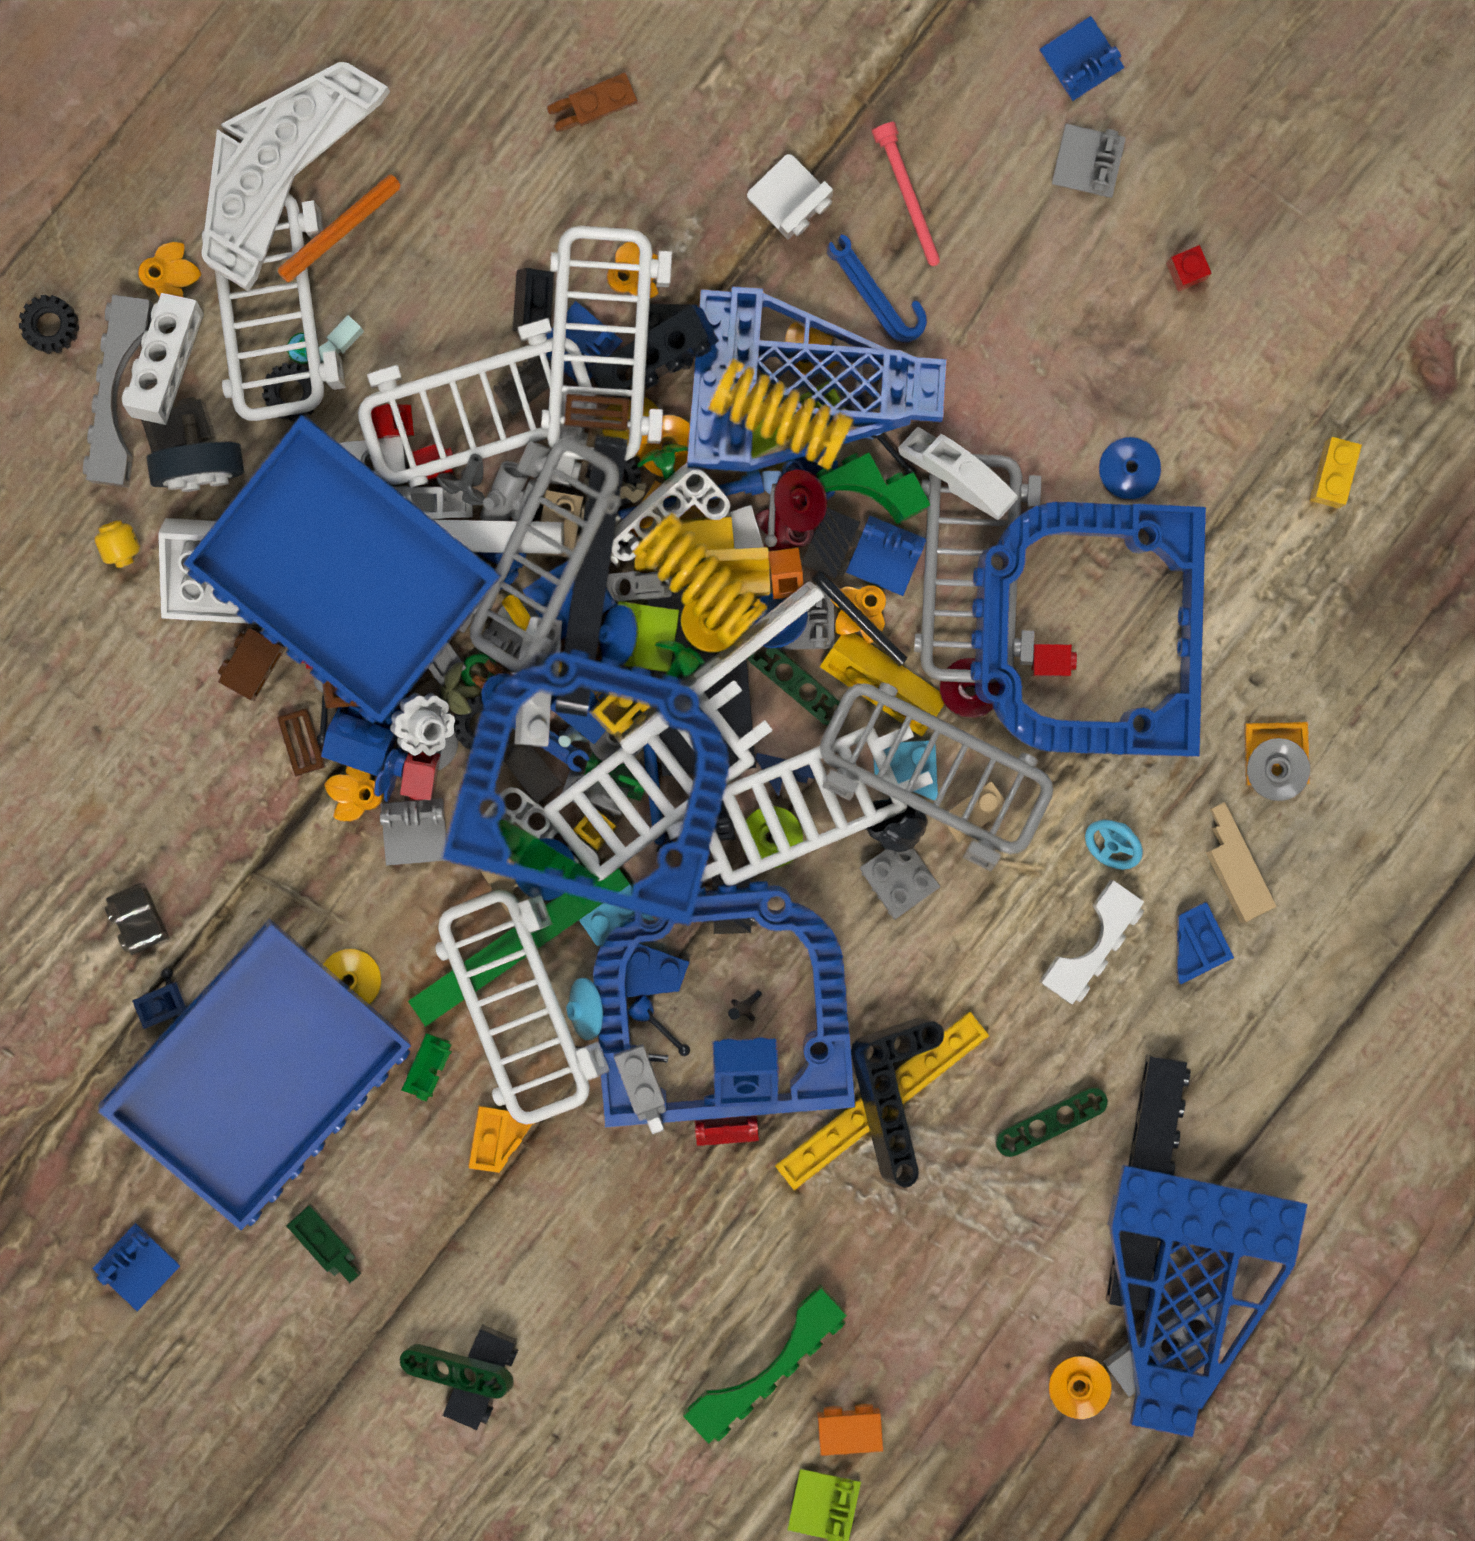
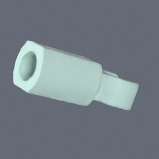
(341, 337)

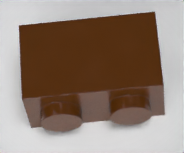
(250, 664)

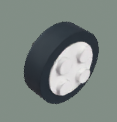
(195, 462)

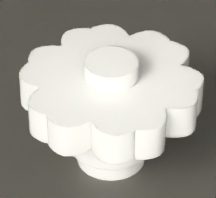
(422, 724)

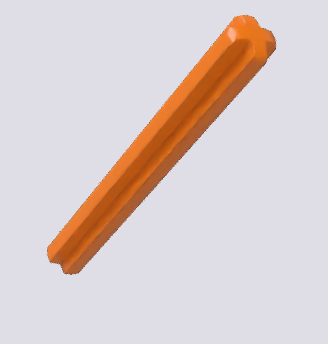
(339, 228)

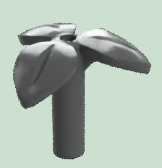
(470, 476)

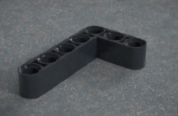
(888, 1092)

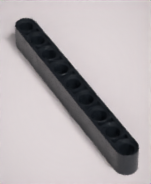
(591, 577)

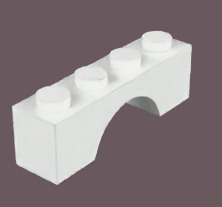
(1115, 910)

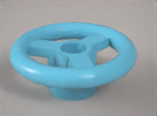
(1117, 840)

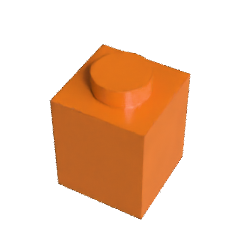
(785, 572)

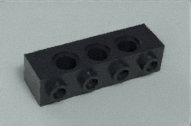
(698, 342)

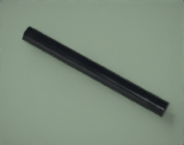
(859, 618)

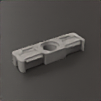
(643, 586)

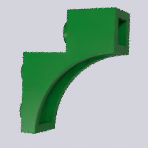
(900, 497)
(536, 855)

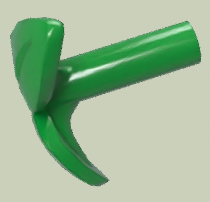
(664, 459)
(685, 659)

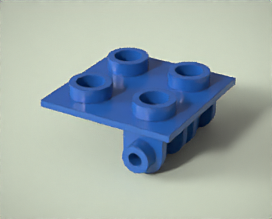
(1082, 58)
(589, 342)
(886, 555)
(136, 1267)

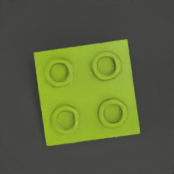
(652, 625)
(824, 1505)

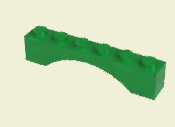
(720, 1407)

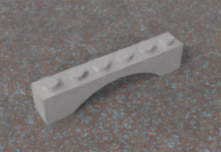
(109, 457)

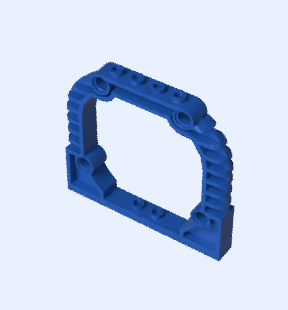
(1174, 536)
(667, 891)
(824, 1078)

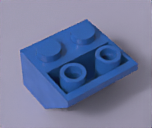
(357, 741)

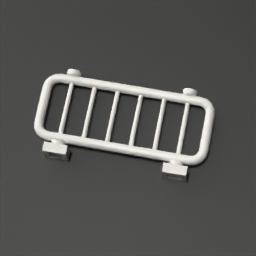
(648, 269)
(330, 371)
(389, 392)
(583, 1063)

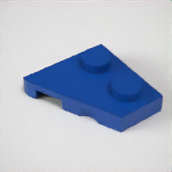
(1199, 943)
(653, 972)

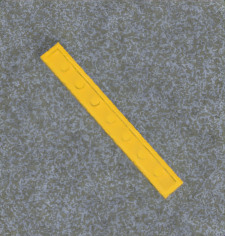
(852, 1122)

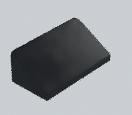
(532, 296)

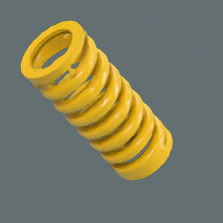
(832, 436)
(661, 538)

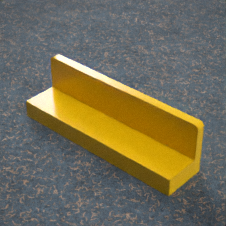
(858, 662)

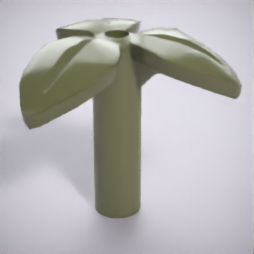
(456, 694)

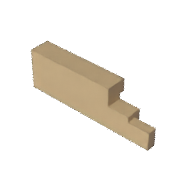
(1237, 868)

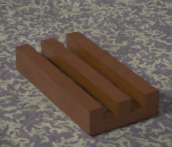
(596, 412)
(312, 737)

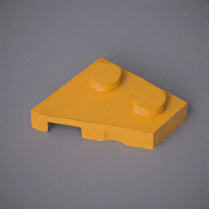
(494, 1138)

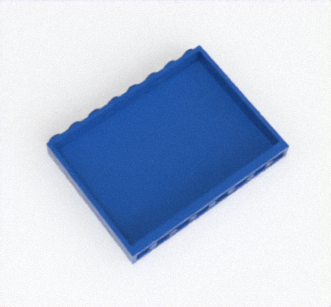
(341, 570)
(255, 1075)

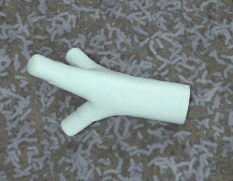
(570, 735)

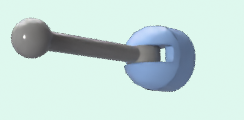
(769, 481)

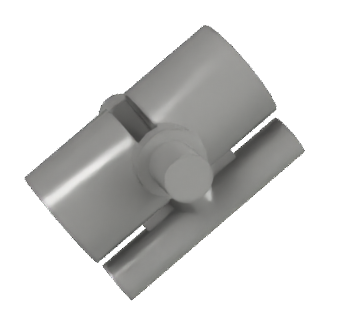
(507, 494)

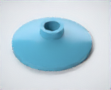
(585, 1009)

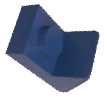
(801, 774)
(160, 1005)

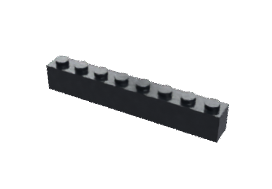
(1151, 1150)

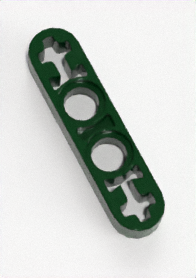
(793, 685)
(1049, 1117)
(456, 1375)

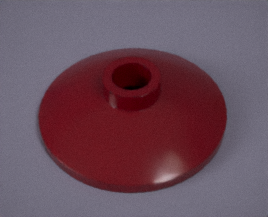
(791, 501)
(958, 701)

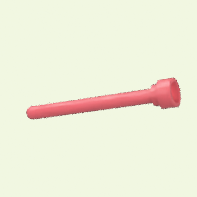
(887, 137)

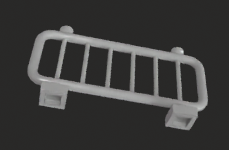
(542, 463)
(924, 642)
(978, 852)

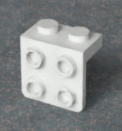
(790, 196)

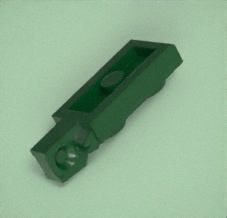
(324, 1243)

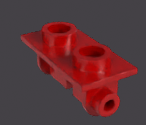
(726, 1130)

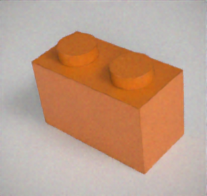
(850, 1430)

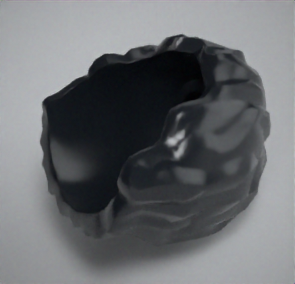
(900, 831)

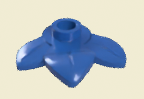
(386, 778)

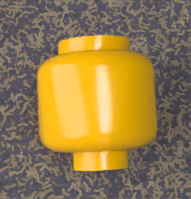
(117, 543)

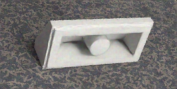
(745, 528)

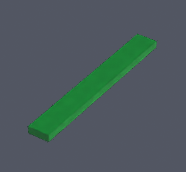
(563, 912)

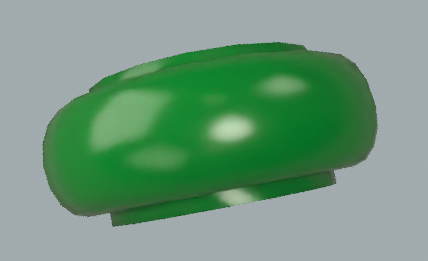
(469, 663)

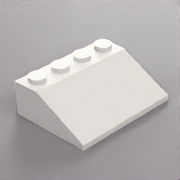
(180, 593)

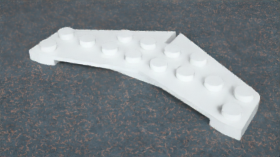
(276, 144)

